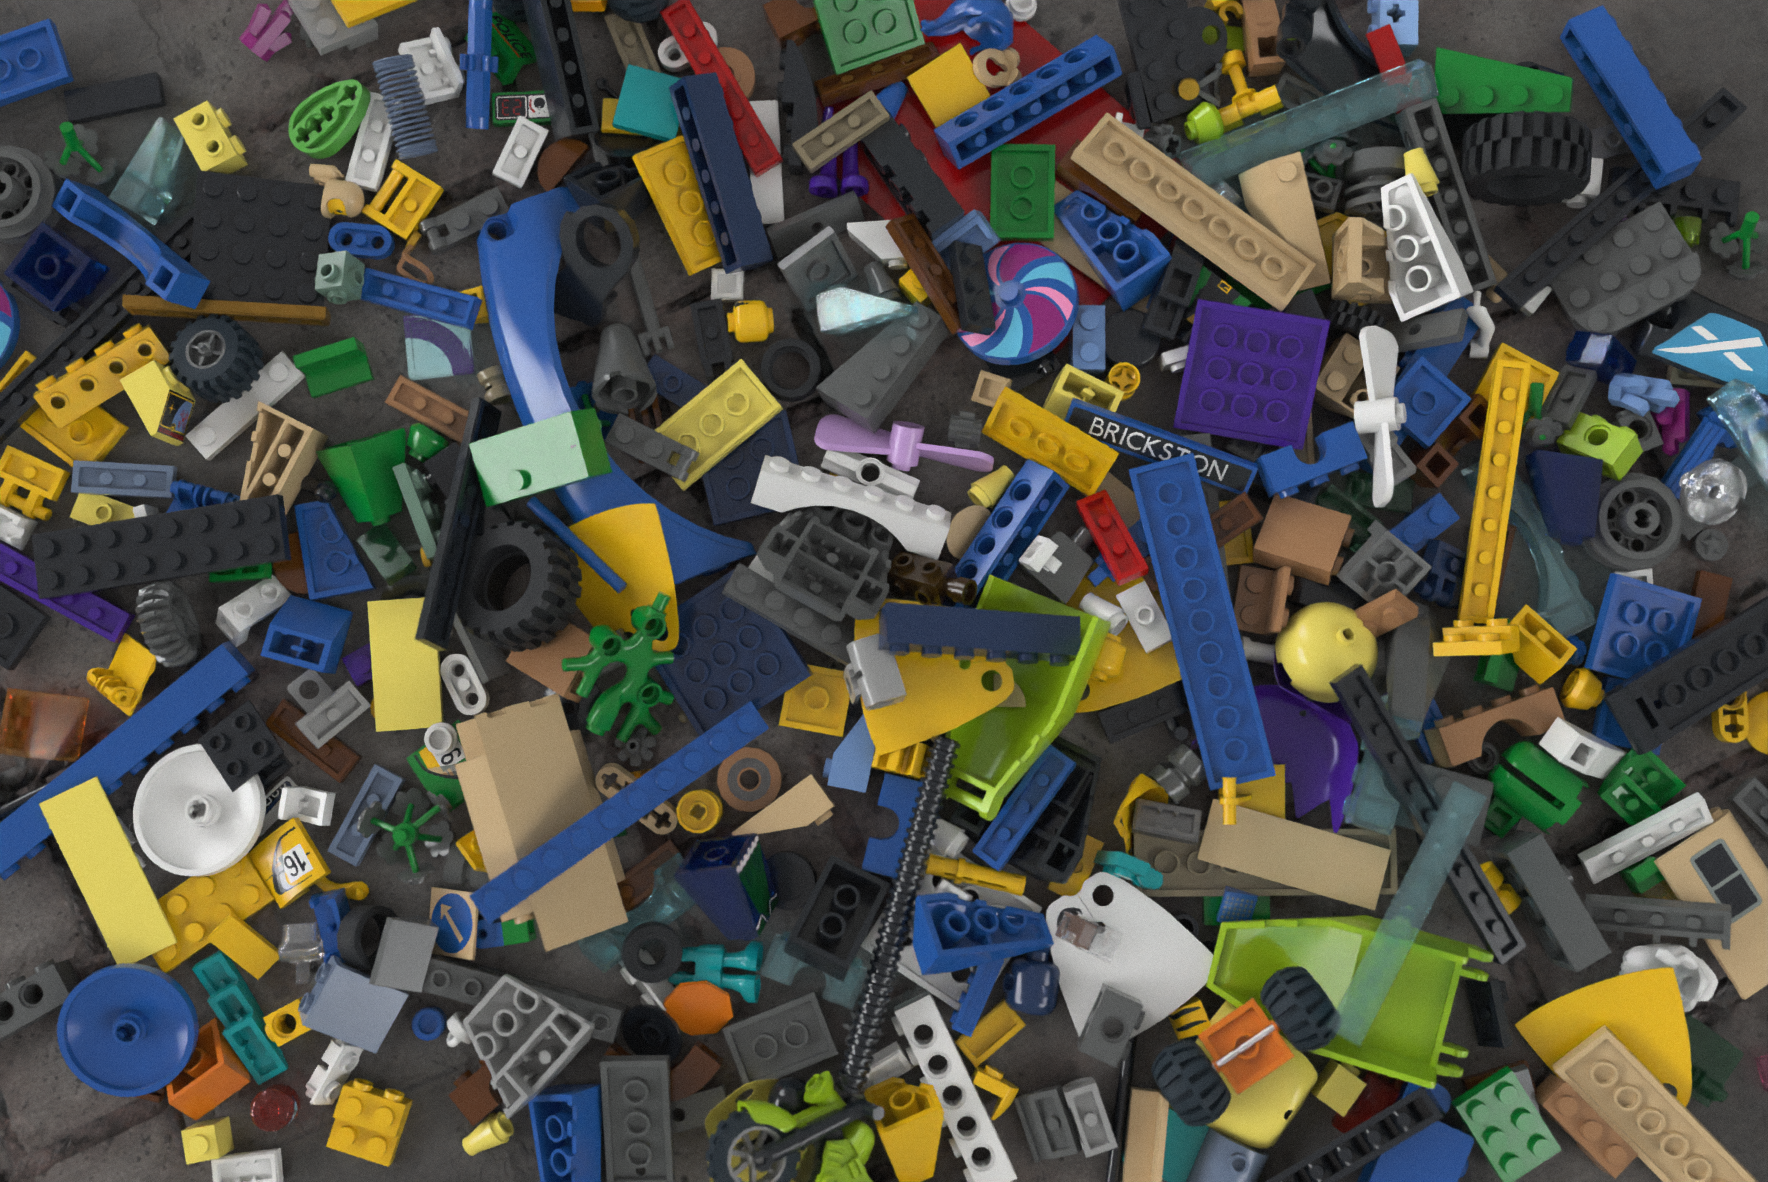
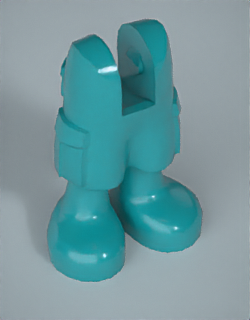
(710, 965)

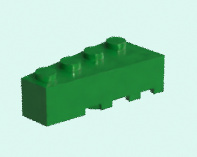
(1494, 87)

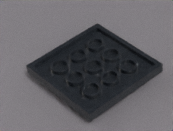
(258, 239)

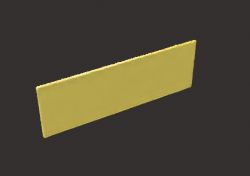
(108, 872)

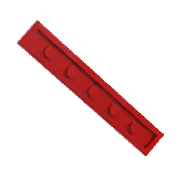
(705, 59)

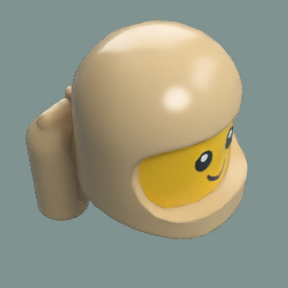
(338, 196)

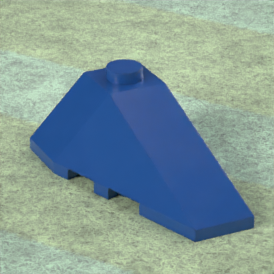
(965, 934)

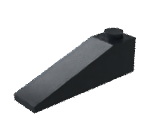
(613, 184)

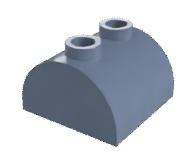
(1227, 1160)

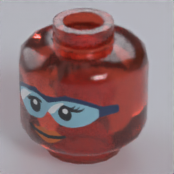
(274, 1107)

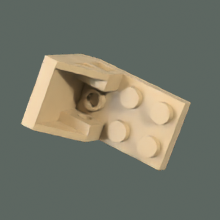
(1360, 263)

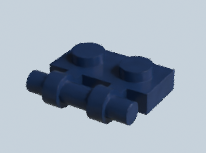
(1447, 566)

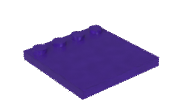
(1251, 373)

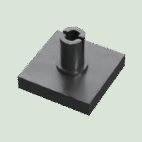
(816, 266)

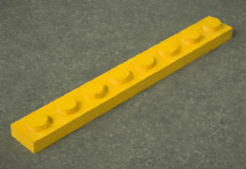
(1494, 490)

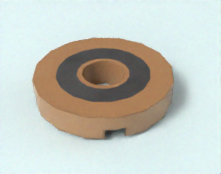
(730, 779)

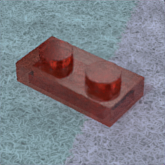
(1373, 1099)

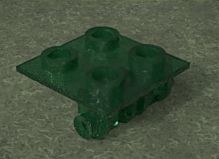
(1711, 1062)

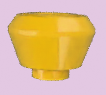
(1581, 690)

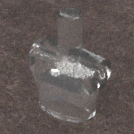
(301, 945)

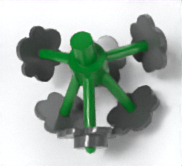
(401, 844)

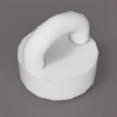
(457, 1030)

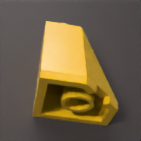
(909, 1126)

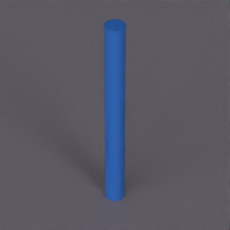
(576, 544)

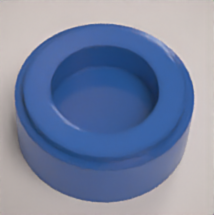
(429, 1023)

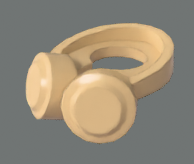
(1008, 61)

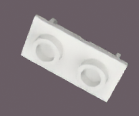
(651, 993)
(326, 1083)

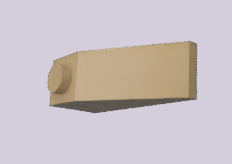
(794, 809)

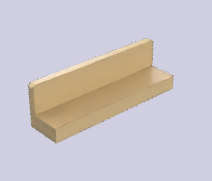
(1145, 1136)

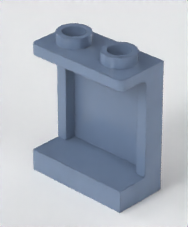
(349, 1006)

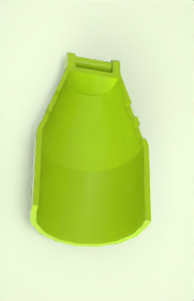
(1008, 740)

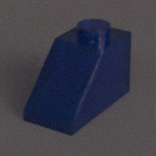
(1601, 354)

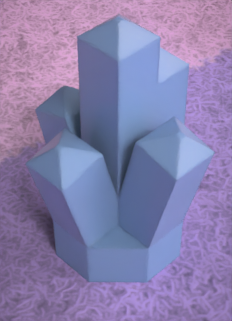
(1641, 393)

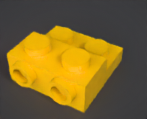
(1488, 639)
(369, 1121)

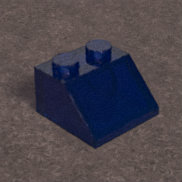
(56, 268)

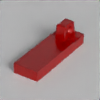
(1112, 537)

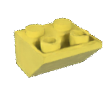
(1082, 386)

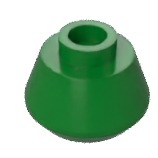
(424, 442)

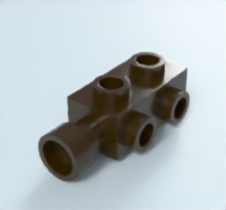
(928, 580)

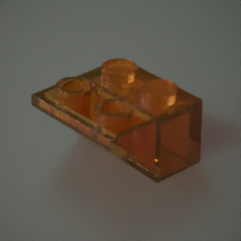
(43, 724)

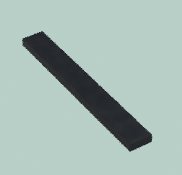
(456, 532)

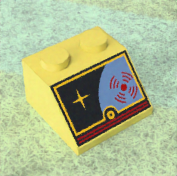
(160, 401)

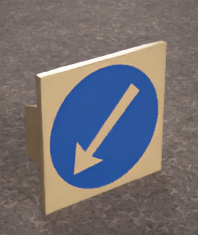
(457, 923)

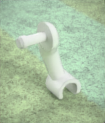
(1480, 347)

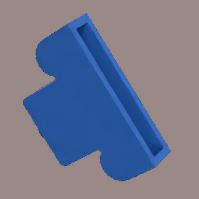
(1430, 1155)

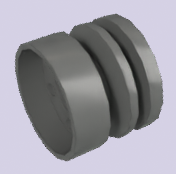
(1366, 174)

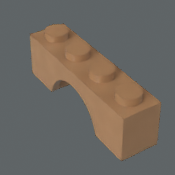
(1461, 739)

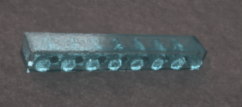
(1311, 122)
(1406, 913)

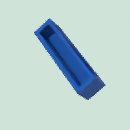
(1696, 450)
(975, 997)

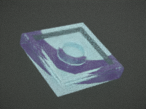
(436, 349)

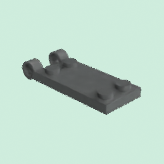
(637, 1118)

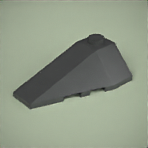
(1411, 667)

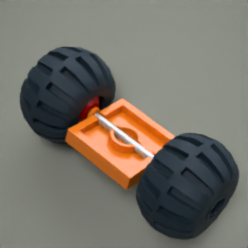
(1244, 1046)

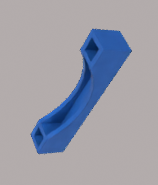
(162, 267)

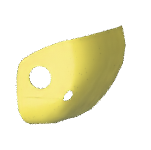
(1259, 1111)

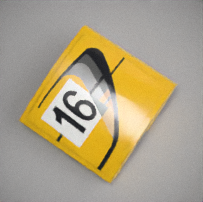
(289, 862)

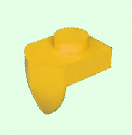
(993, 1081)

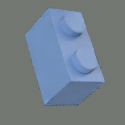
(1088, 340)

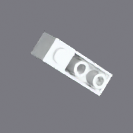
(1581, 749)

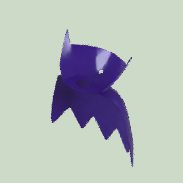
(1315, 748)

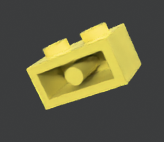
(211, 140)

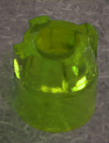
(1689, 228)

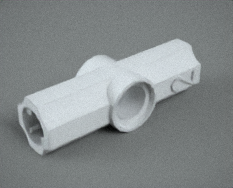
(852, 464)

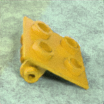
(126, 675)

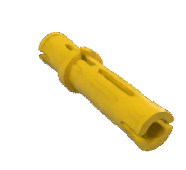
(983, 876)

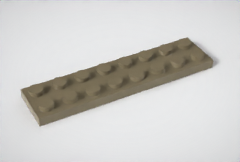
(1189, 876)

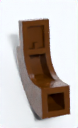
(688, 1074)

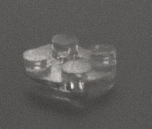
(1696, 487)

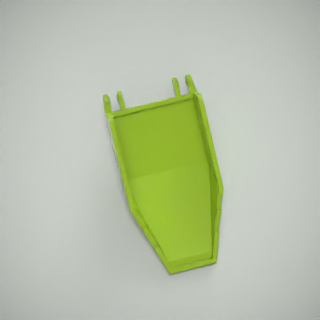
(1413, 1015)

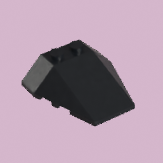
(1059, 835)

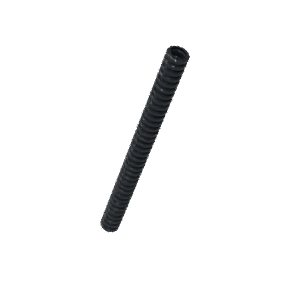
(897, 916)

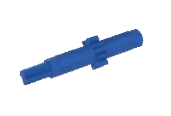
(479, 64)

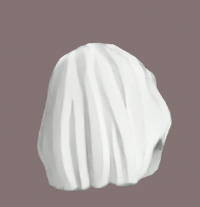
(1693, 975)

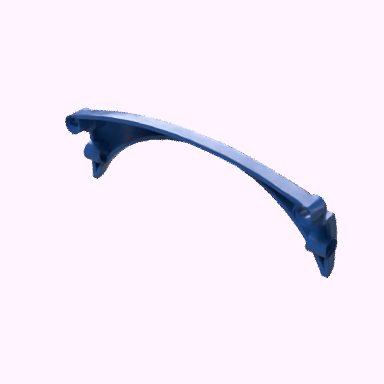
(519, 300)

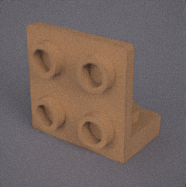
(1262, 599)

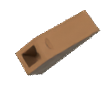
(1259, 34)

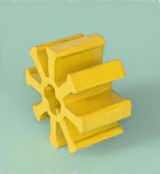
(904, 762)

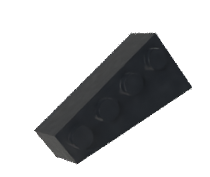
(911, 178)

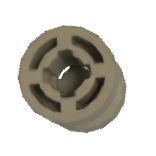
(495, 385)

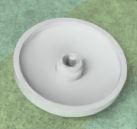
(192, 818)

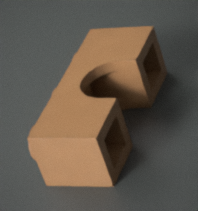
(1584, 1125)

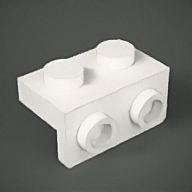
(435, 67)

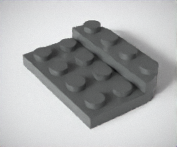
(1628, 274)

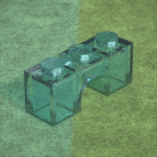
(783, 968)

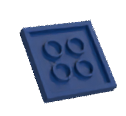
(1639, 626)

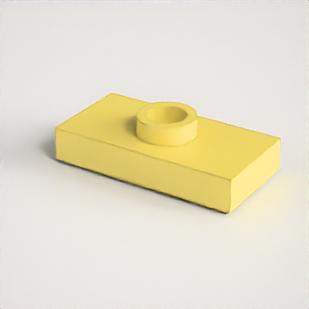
(100, 509)

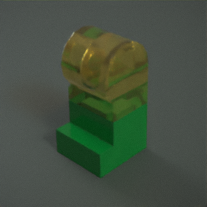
(1646, 880)

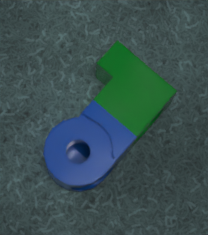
(504, 933)

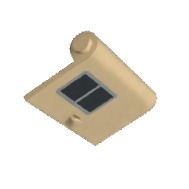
(1726, 869)

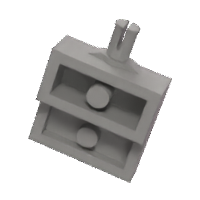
(328, 29)

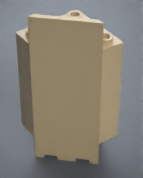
(524, 786)

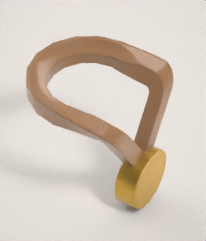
(411, 244)

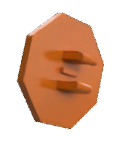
(699, 1007)

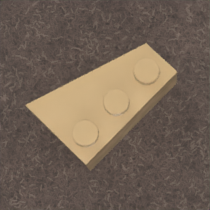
(280, 456)

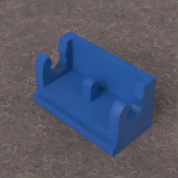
(330, 910)

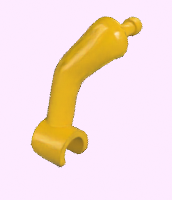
(354, 890)

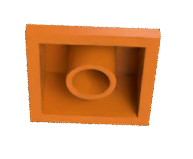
(210, 1074)

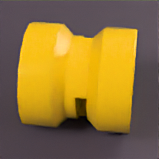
(1124, 377)

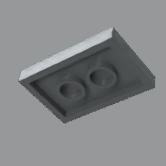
(780, 1039)

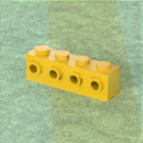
(99, 378)

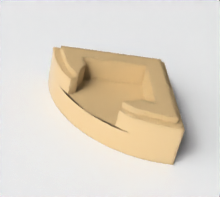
(1015, 699)

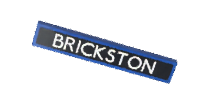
(1159, 445)

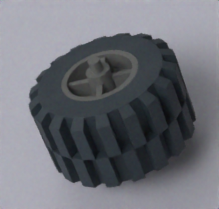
(216, 358)

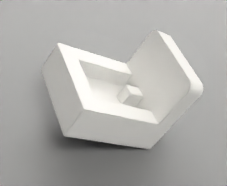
(307, 804)

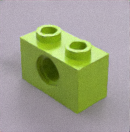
(1619, 445)

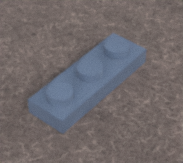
(123, 479)
(379, 786)

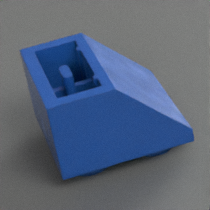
(308, 634)

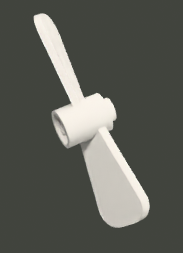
(1382, 410)

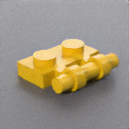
(34, 474)

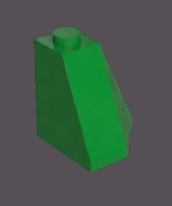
(366, 475)

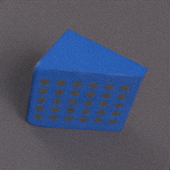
(1236, 905)

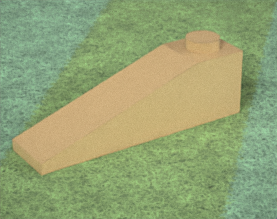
(1282, 202)

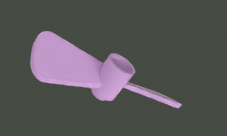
(900, 445)

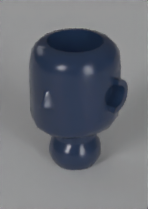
(1032, 983)

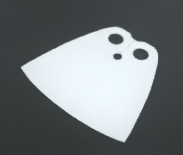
(1153, 962)

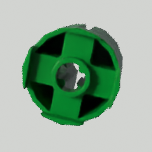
(1545, 772)

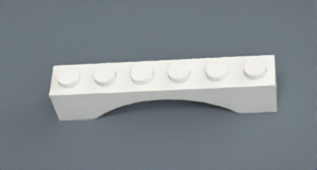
(791, 486)

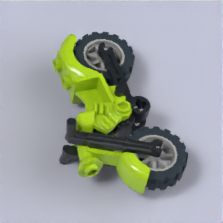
(830, 1132)

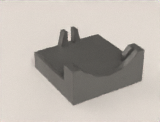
(1383, 565)

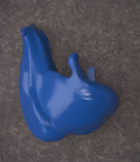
(981, 20)

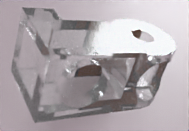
(1089, 936)

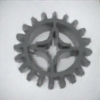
(169, 623)

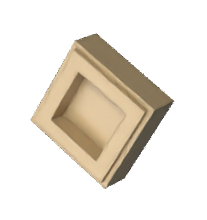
(989, 388)

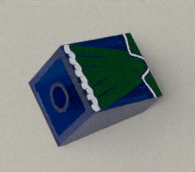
(730, 884)

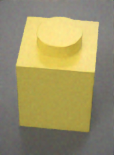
(1338, 1086)
(207, 1140)

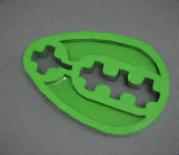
(316, 109)

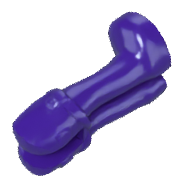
(826, 183)

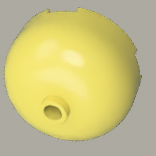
(1323, 644)

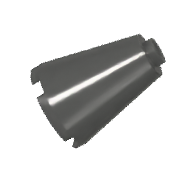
(621, 373)

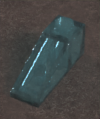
(151, 175)
(850, 310)

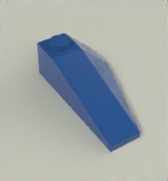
(1120, 253)

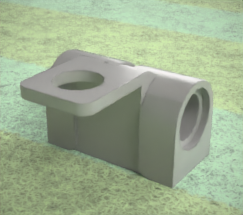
(872, 674)
(328, 710)
(1089, 1116)

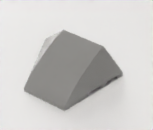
(524, 1039)

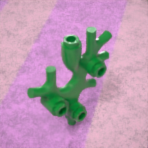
(637, 685)

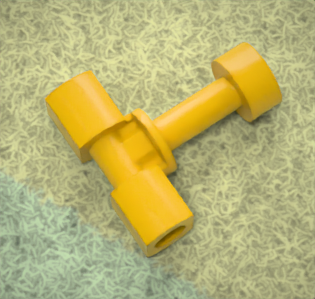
(1245, 101)

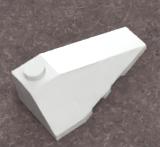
(1419, 253)

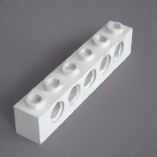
(924, 1010)

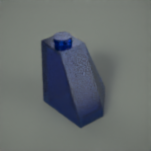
(1566, 493)

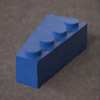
(568, 1132)

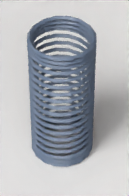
(396, 64)

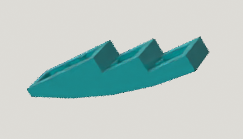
(241, 1017)

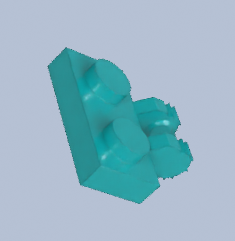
(1130, 868)

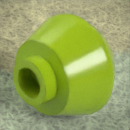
(1204, 124)

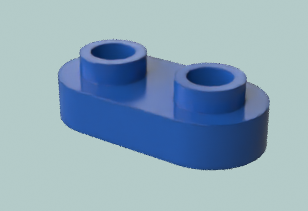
(363, 240)

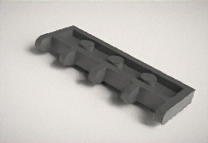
(1661, 917)

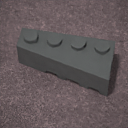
(884, 368)

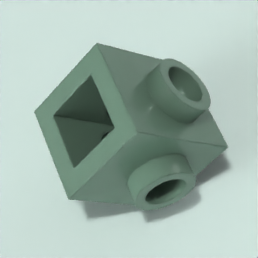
(339, 277)

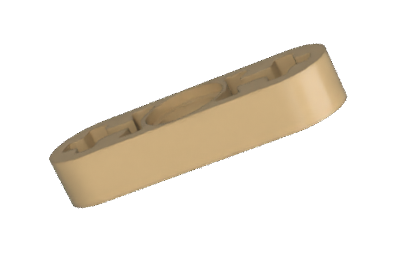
(623, 776)

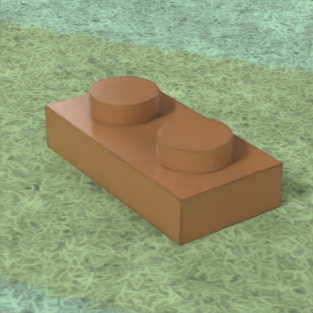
(1387, 612)

